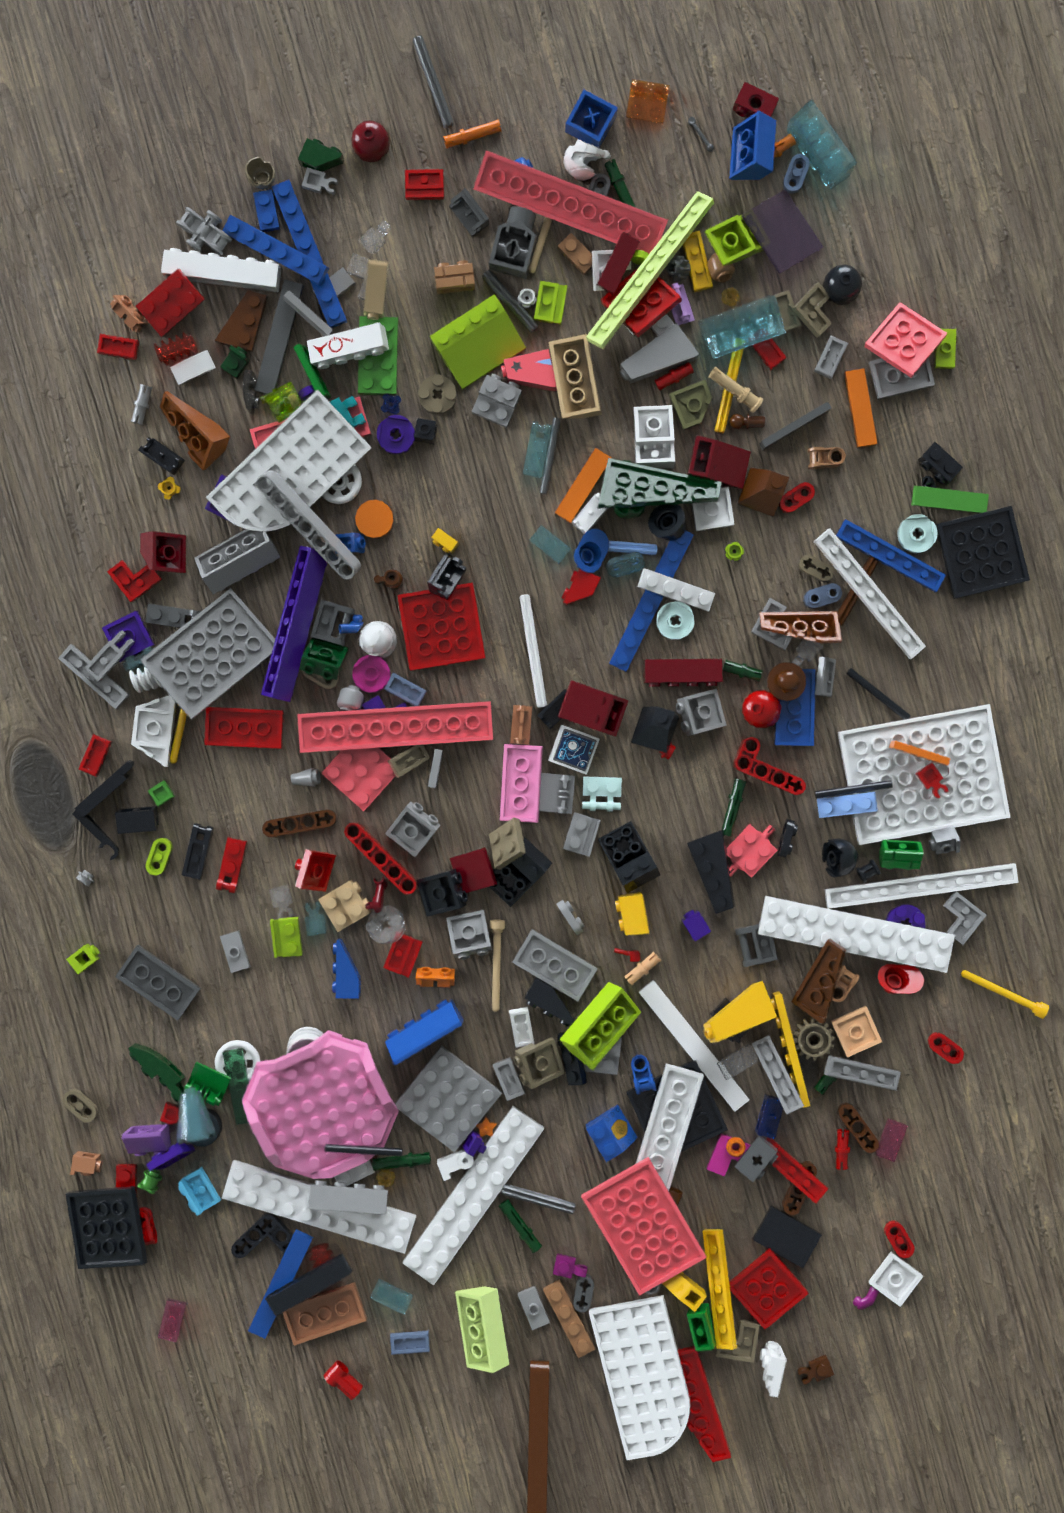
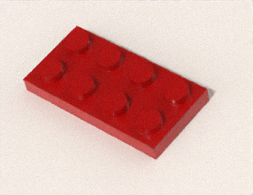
(244, 727)

